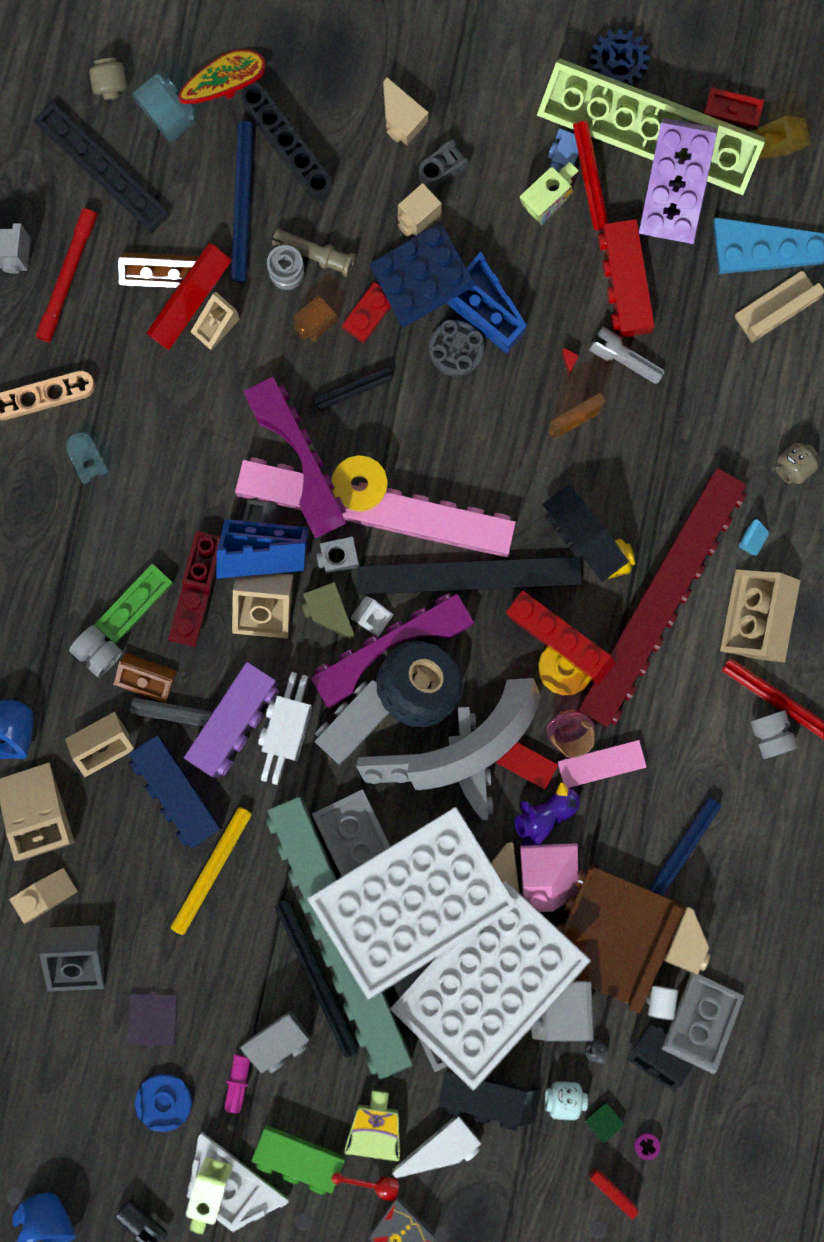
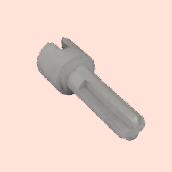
(615, 350)

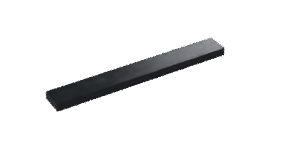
(469, 576)

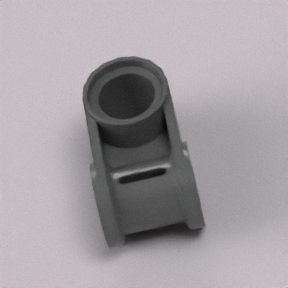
(446, 162)

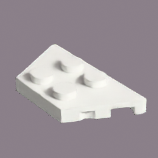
(246, 1194)

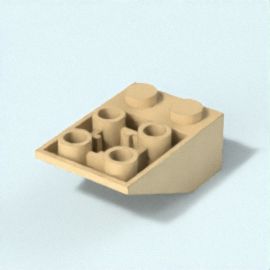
(34, 813)

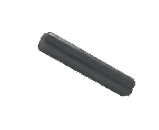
(170, 712)

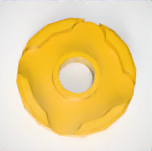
(360, 467)

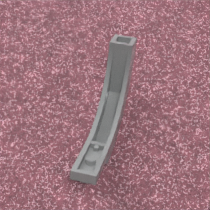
(467, 755)

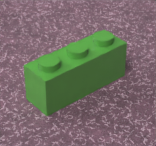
(297, 1160)

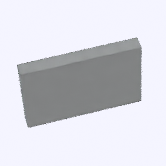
(703, 1022)

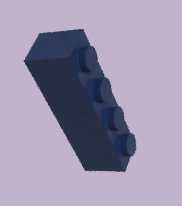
(175, 792)

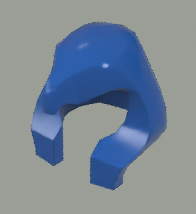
(15, 729)
(43, 1219)

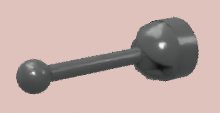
(597, 1054)

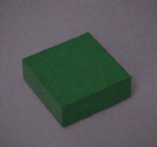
(604, 1122)

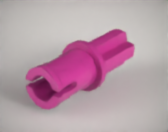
(237, 1083)

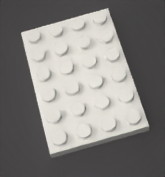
(411, 903)
(490, 989)

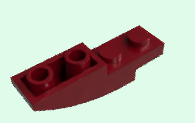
(195, 590)

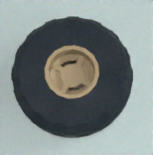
(419, 684)

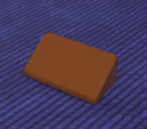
(145, 677)

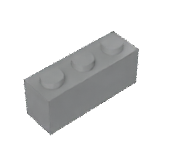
(352, 723)

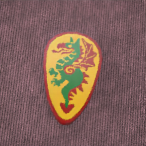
(223, 77)

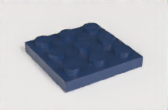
(422, 274)

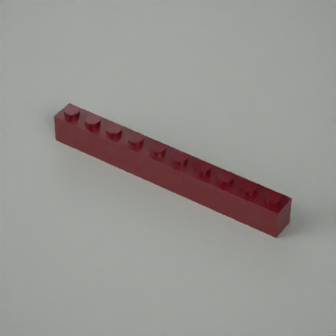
(663, 595)

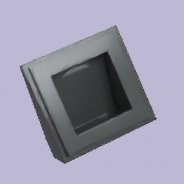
(261, 511)

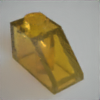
(783, 137)

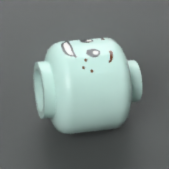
(565, 1100)

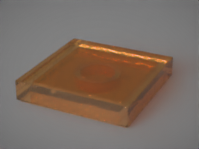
(576, 416)

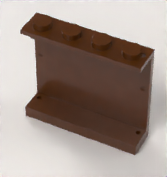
(621, 932)

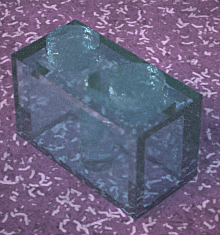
(163, 107)

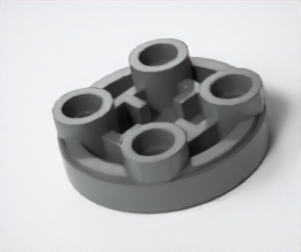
(456, 348)

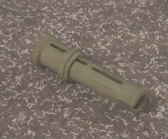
(326, 256)

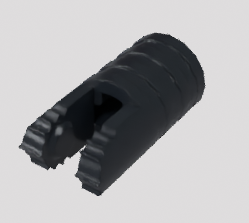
(139, 1223)

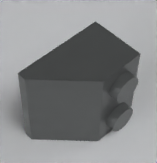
(72, 958)

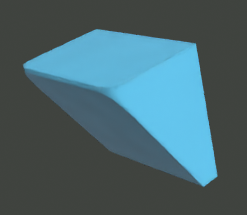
(754, 537)

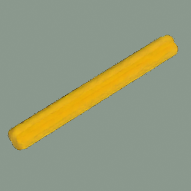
(211, 871)

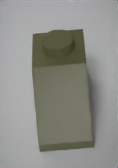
(327, 610)

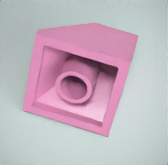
(549, 874)

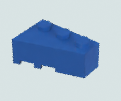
(489, 307)

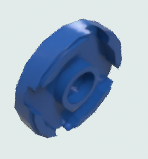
(163, 1102)

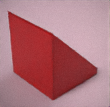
(569, 359)

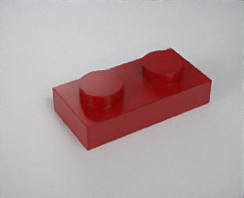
(734, 108)
(367, 314)

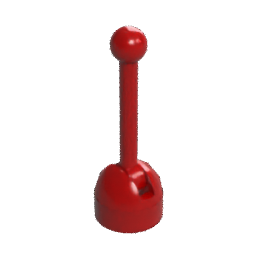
(385, 1187)

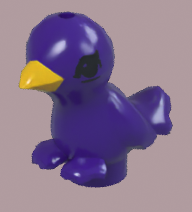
(540, 819)

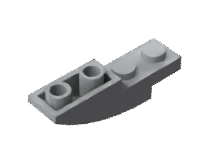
(474, 786)

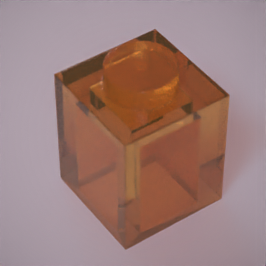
(315, 319)

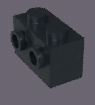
(659, 1064)

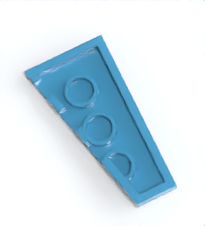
(764, 247)

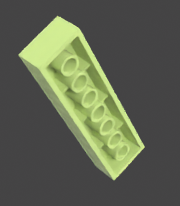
(633, 121)

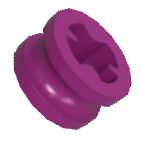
(656, 1144)

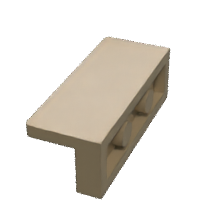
(778, 306)

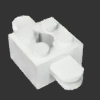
(286, 728)

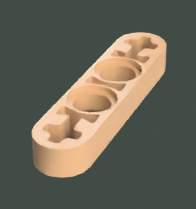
(41, 389)

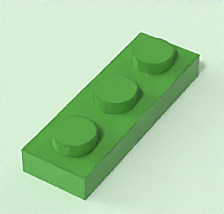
(134, 604)

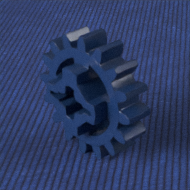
(620, 47)

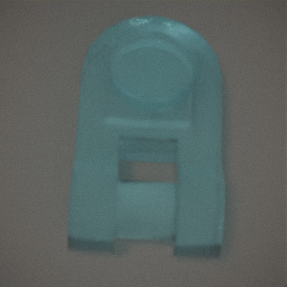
(80, 449)

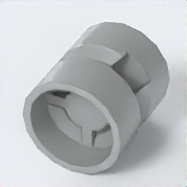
(285, 267)
(96, 651)
(774, 734)

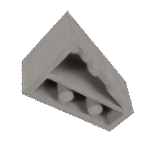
(14, 249)

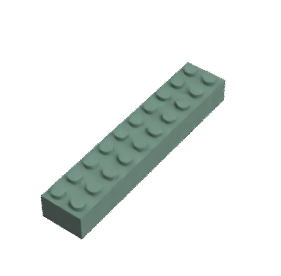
(312, 873)

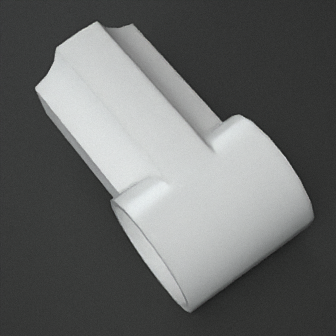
(662, 1002)

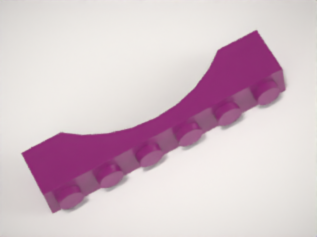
(316, 502)
(442, 621)

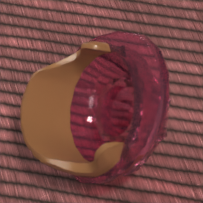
(571, 733)

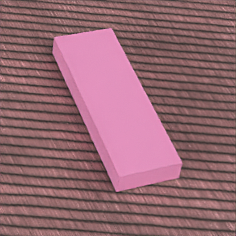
(602, 764)

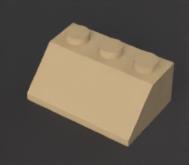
(760, 615)

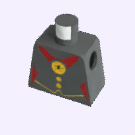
(400, 1225)

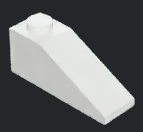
(445, 1147)

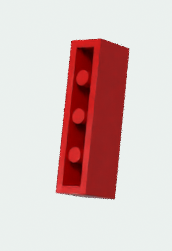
(627, 278)
(561, 637)

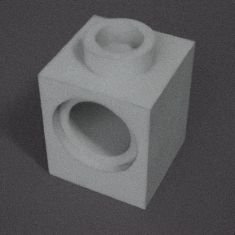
(347, 546)

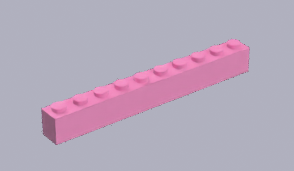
(395, 513)

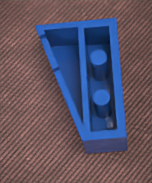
(260, 549)

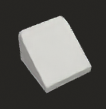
(372, 616)

